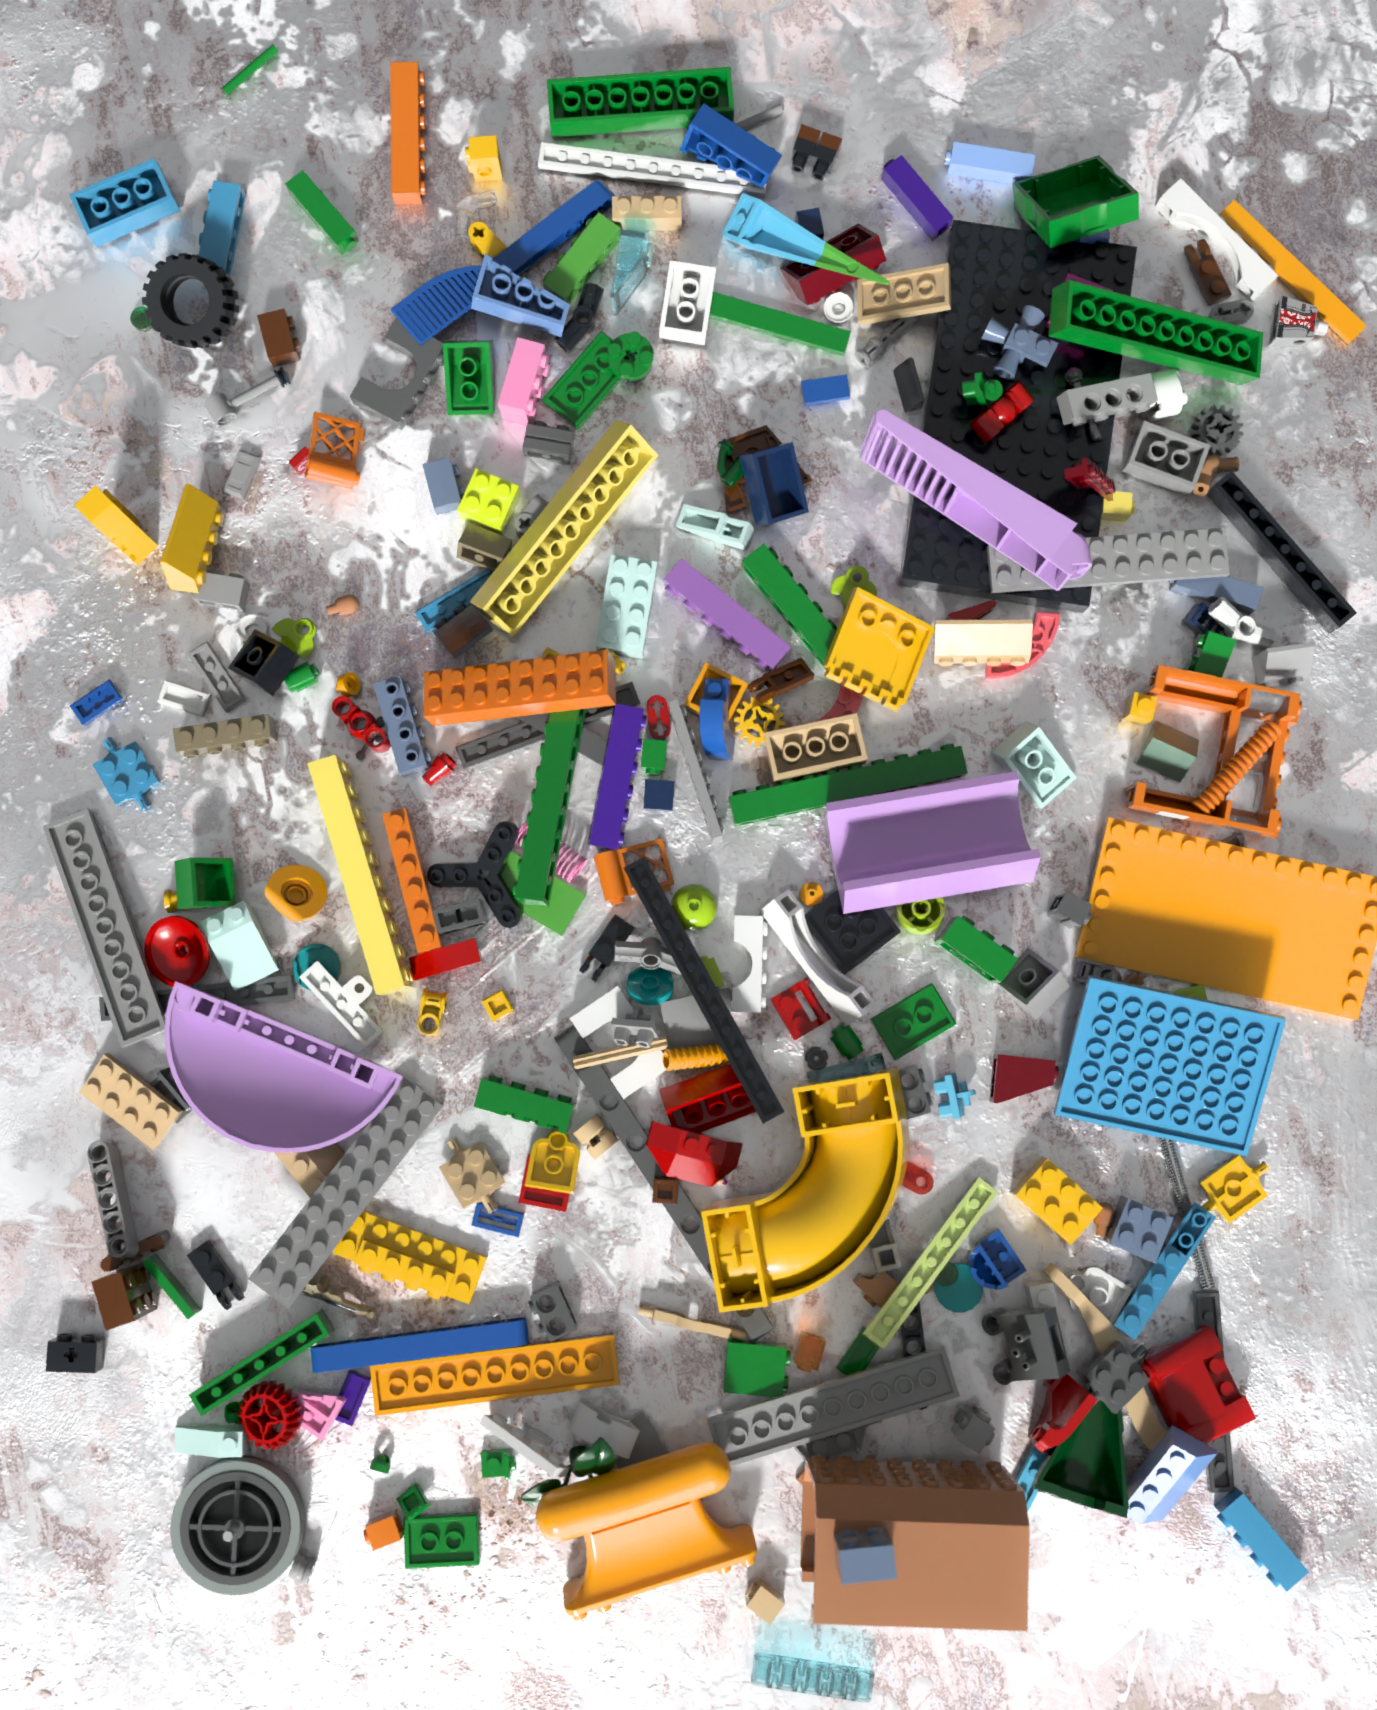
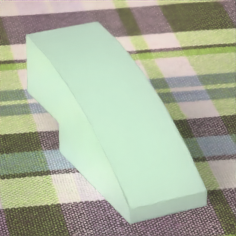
(715, 526)

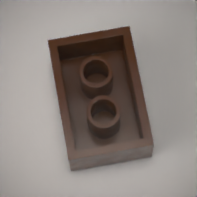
(125, 1296)

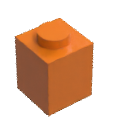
(384, 1530)

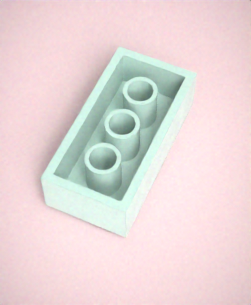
(627, 606)

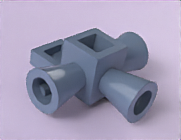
(1020, 342)

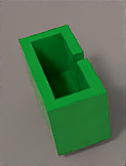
(1212, 653)

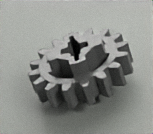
(1221, 421)

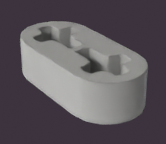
(1230, 308)

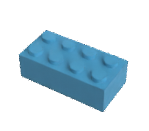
(125, 202)

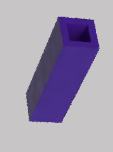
(916, 197)

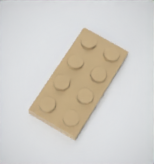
(908, 295)
(130, 1101)

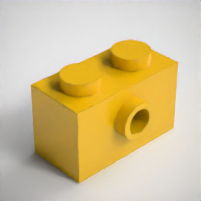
(484, 158)

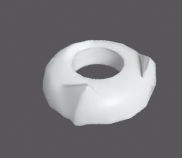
(838, 298)
(248, 620)

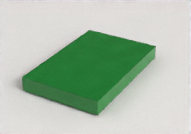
(913, 1021)
(442, 1540)

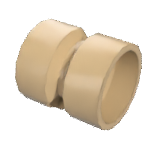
(594, 1127)

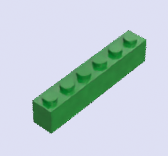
(790, 600)
(261, 1362)

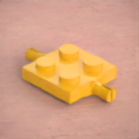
(1233, 1188)

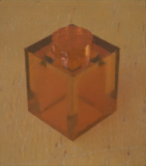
(809, 1351)

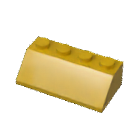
(191, 540)

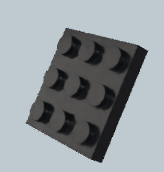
(849, 936)

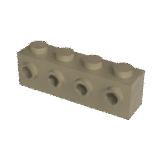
(225, 735)

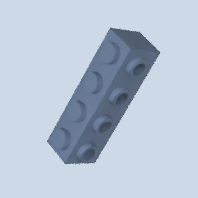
(402, 726)

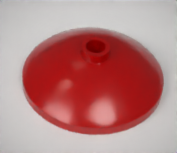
(167, 954)

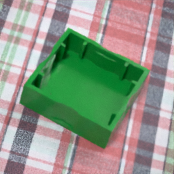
(1075, 201)

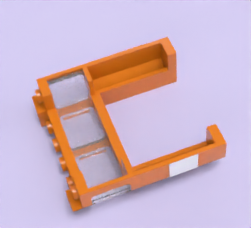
(1246, 706)

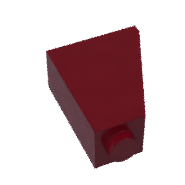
(1019, 1076)

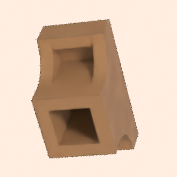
(876, 1287)

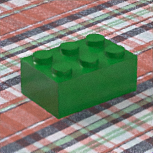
(977, 949)

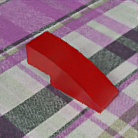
(445, 959)

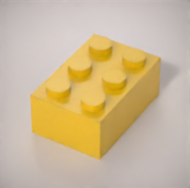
(1056, 1200)

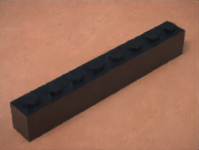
(1281, 552)

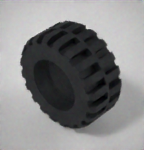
(161, 293)

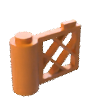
(330, 468)
(613, 877)

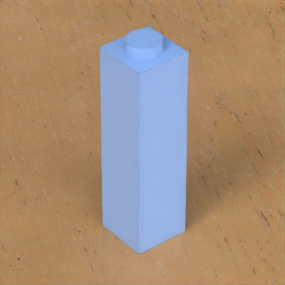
(989, 163)

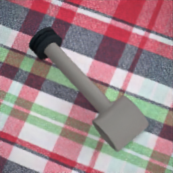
(222, 409)

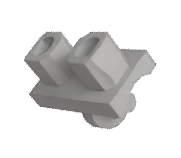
(635, 1025)

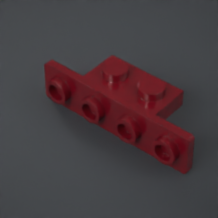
(1088, 474)

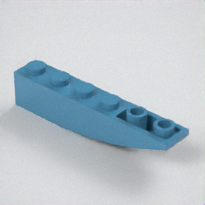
(1163, 1273)

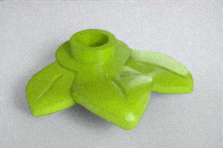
(844, 584)
(293, 638)

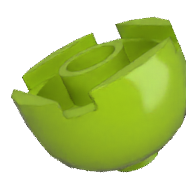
(694, 907)
(921, 916)

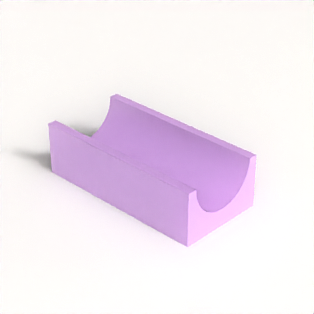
(929, 842)

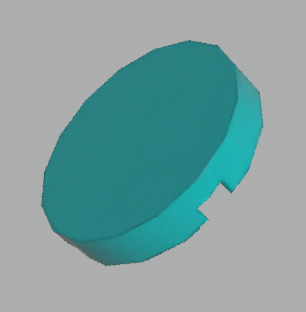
(316, 952)
(650, 986)
(962, 1294)

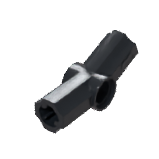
(587, 307)

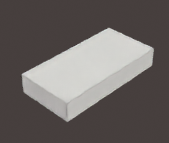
(184, 698)

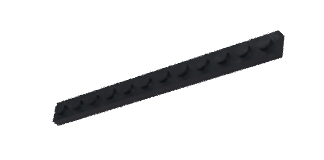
(704, 990)

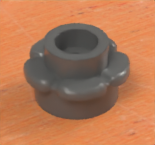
(816, 1051)

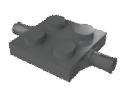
(1117, 1376)

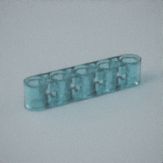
(812, 1677)

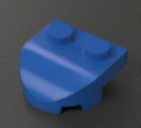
(994, 1262)

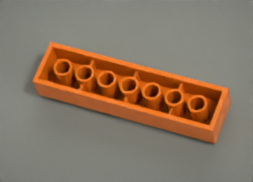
(520, 688)

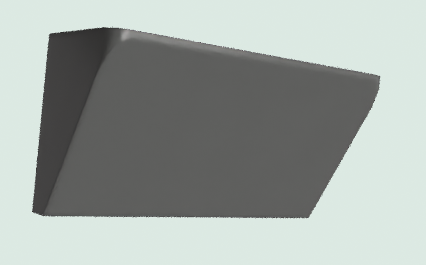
(909, 385)

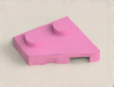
(318, 1410)

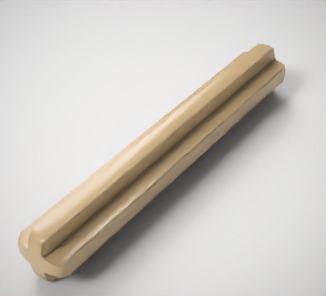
(617, 1053)

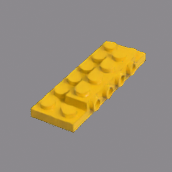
(412, 1258)

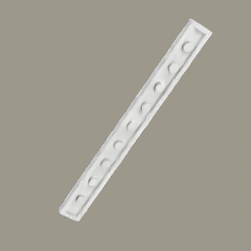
(644, 169)

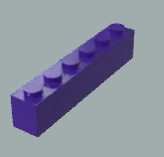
(615, 777)

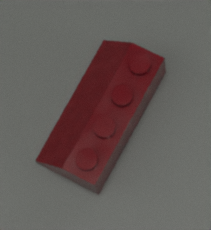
(813, 283)

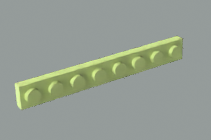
(930, 1263)

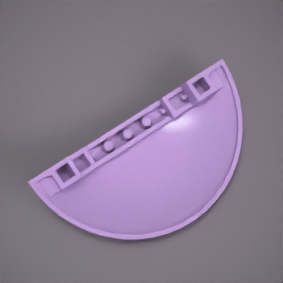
(268, 1079)

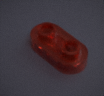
(911, 1175)

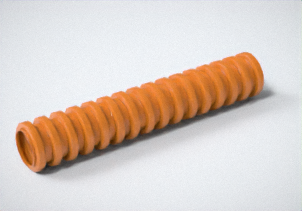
(1237, 767)

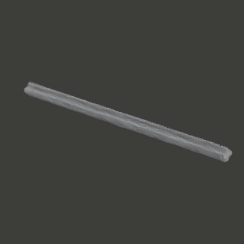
(1177, 1179)

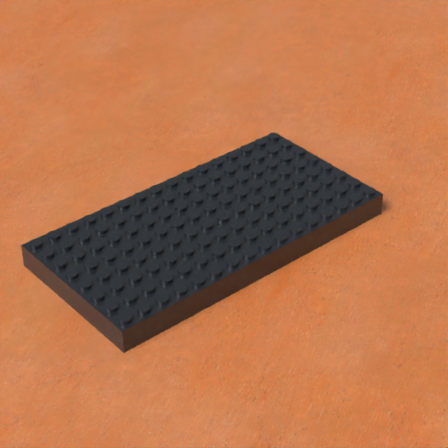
(995, 276)

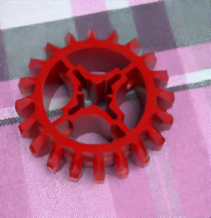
(276, 1408)

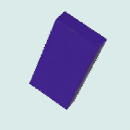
(354, 1389)

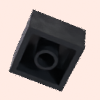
(263, 662)

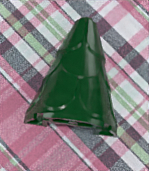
(1089, 1464)

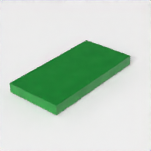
(584, 383)

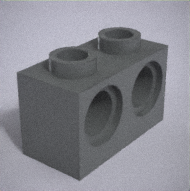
(459, 916)
(917, 1090)
(559, 1309)

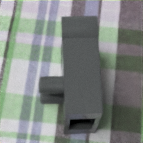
(1032, 1344)

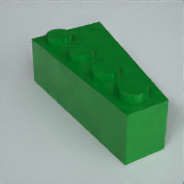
(525, 1104)

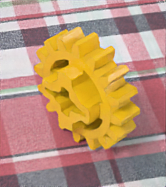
(748, 725)

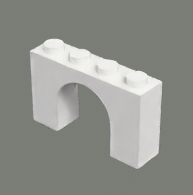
(600, 1012)

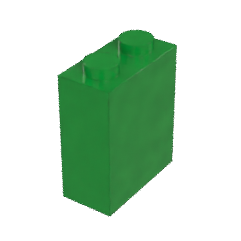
(756, 1368)

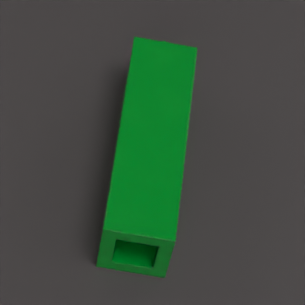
(322, 212)

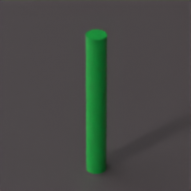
(250, 69)

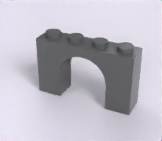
(398, 405)

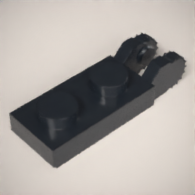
(605, 945)
(215, 1273)

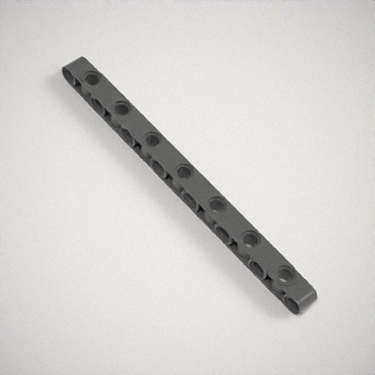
(625, 1125)

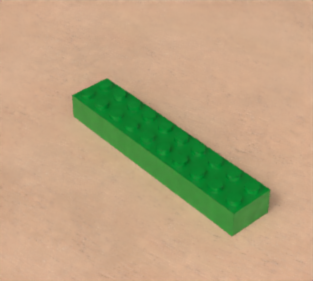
(1155, 333)

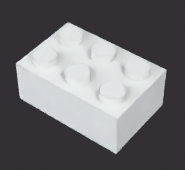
(687, 302)

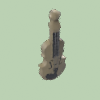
(335, 1297)

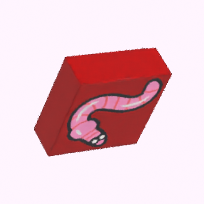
(299, 461)

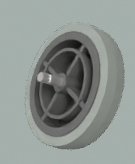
(237, 1525)

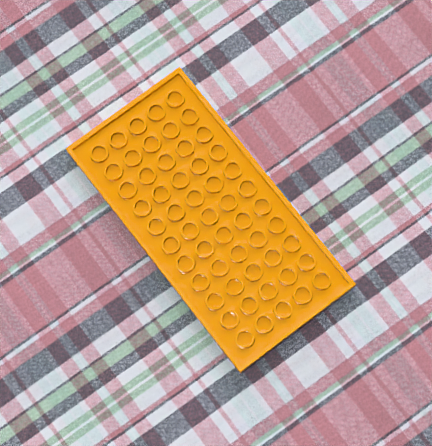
(1231, 918)

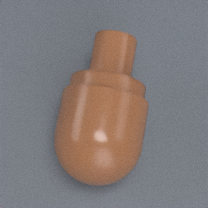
(344, 605)
(1104, 1218)

